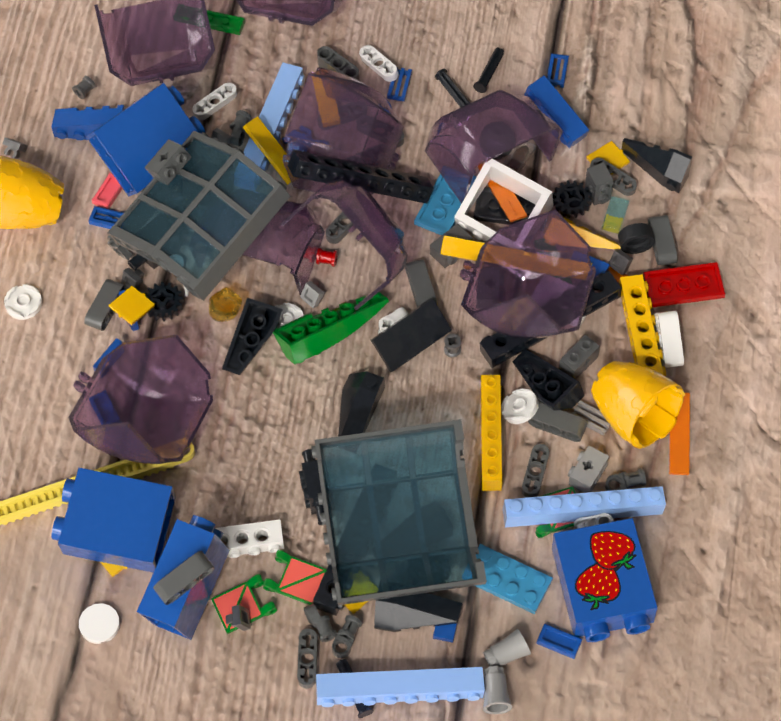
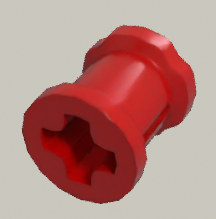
(326, 257)

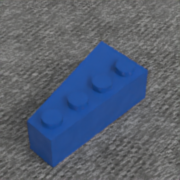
(550, 100)
(79, 123)

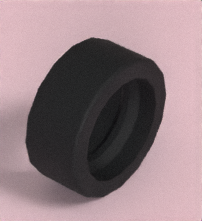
(636, 238)

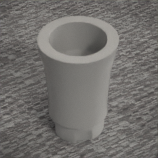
(507, 650)
(496, 691)

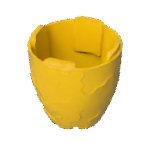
(28, 195)
(637, 402)

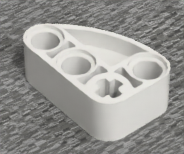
(669, 338)

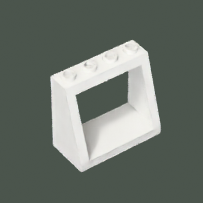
(510, 180)

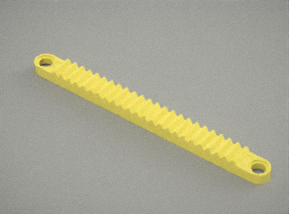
(51, 495)

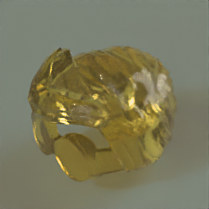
(224, 305)

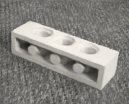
(252, 533)

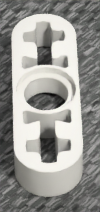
(377, 56)
(216, 94)

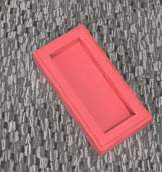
(107, 192)

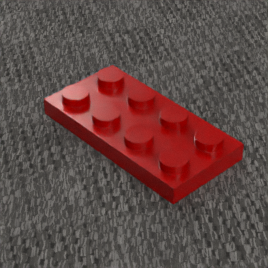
(684, 284)

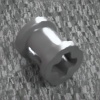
(83, 87)
(452, 342)

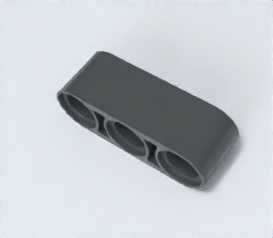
(333, 61)
(664, 245)
(419, 282)
(100, 312)
(559, 423)
(183, 578)

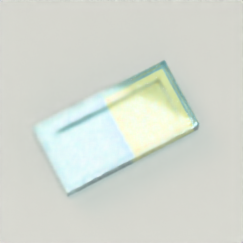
(615, 215)

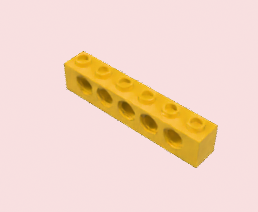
(637, 286)
(491, 433)

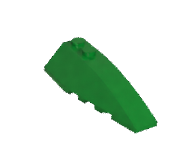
(317, 333)

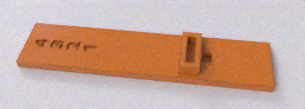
(507, 200)
(680, 440)

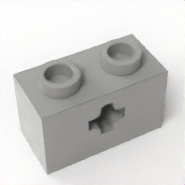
(596, 464)

